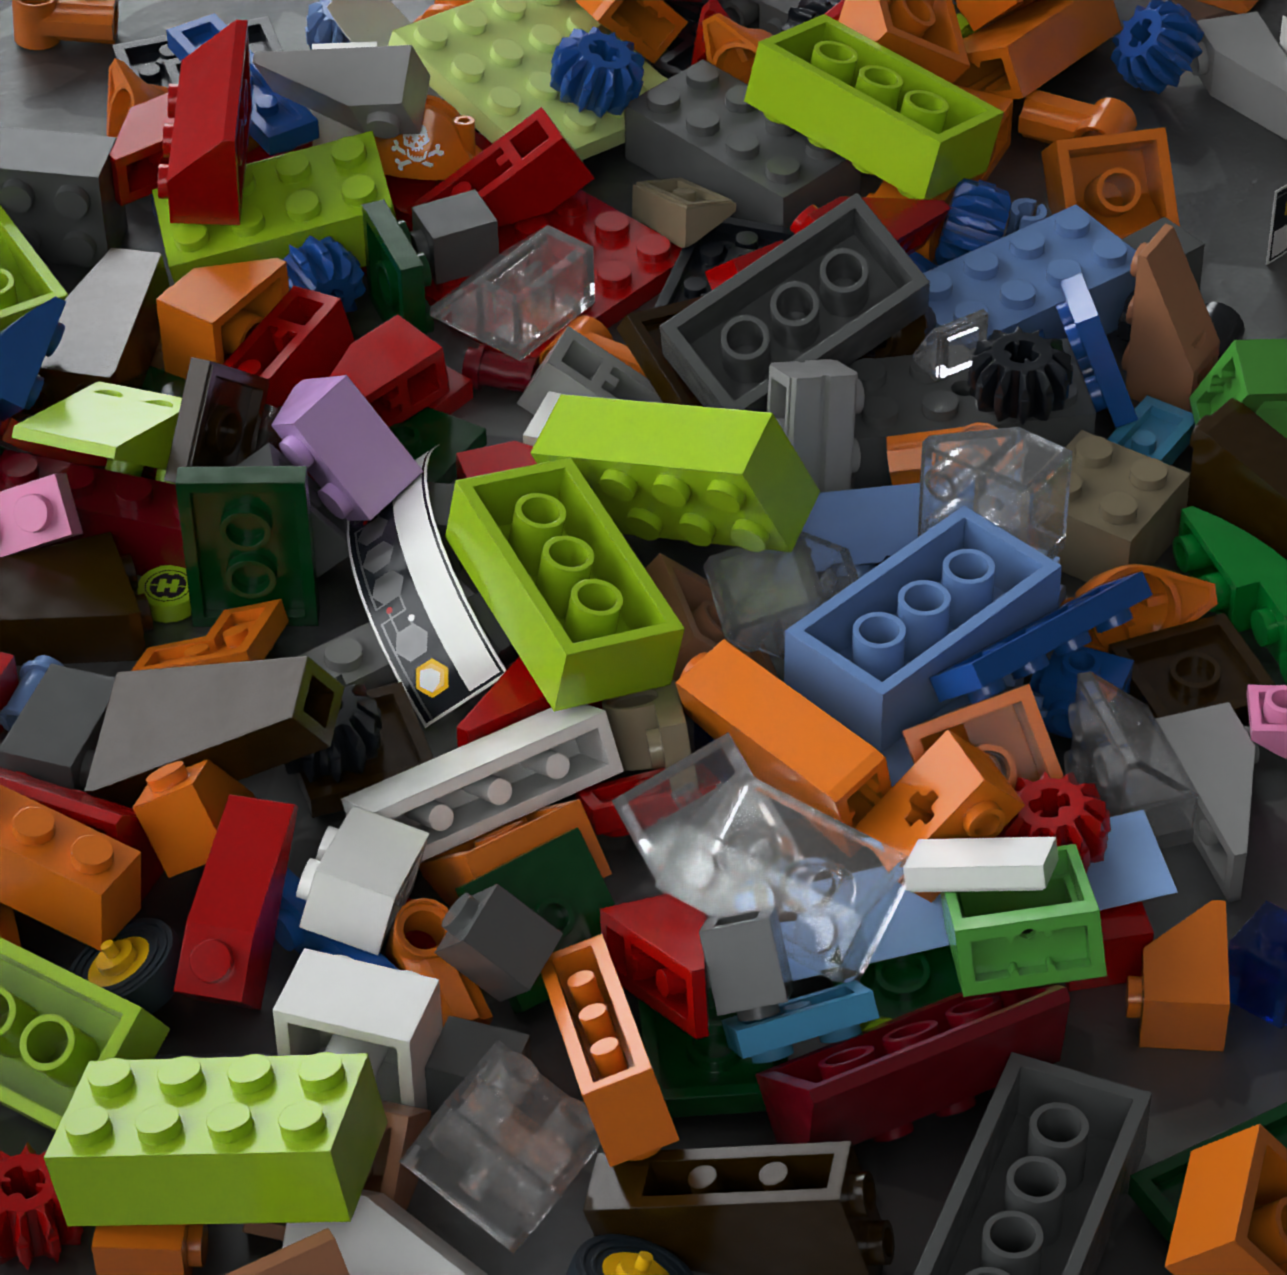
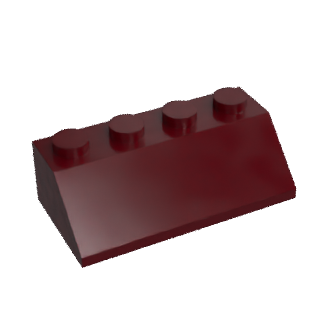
(133, 508)
(912, 1066)

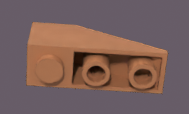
(1170, 326)

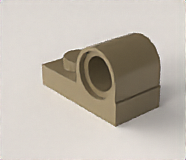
(649, 728)

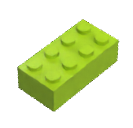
(873, 107)
(284, 203)
(685, 470)
(563, 583)
(55, 1027)
(217, 1140)

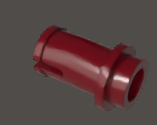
(497, 369)

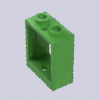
(1251, 373)
(998, 957)

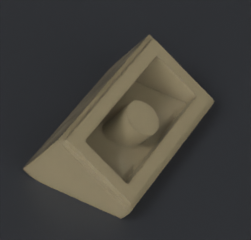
(679, 209)

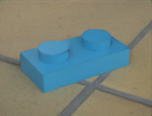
(1159, 432)
(828, 1013)

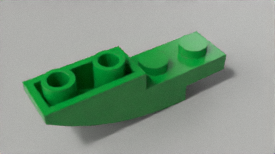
(1246, 576)

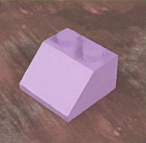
(344, 447)

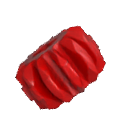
(1062, 811)
(30, 1210)

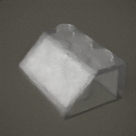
(769, 849)

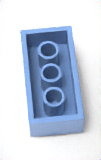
(1021, 275)
(910, 617)

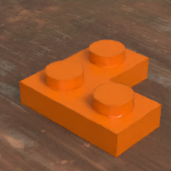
(236, 636)

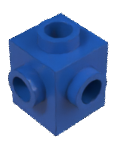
(1059, 682)

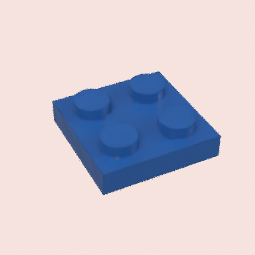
(1094, 352)

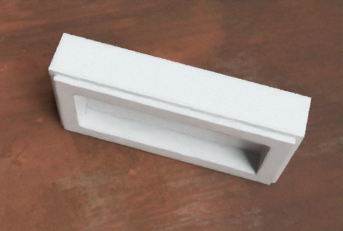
(981, 864)

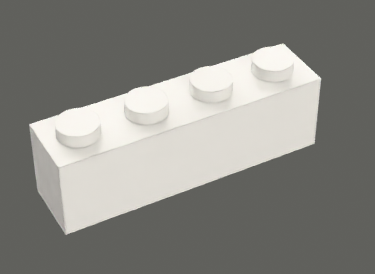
(497, 777)

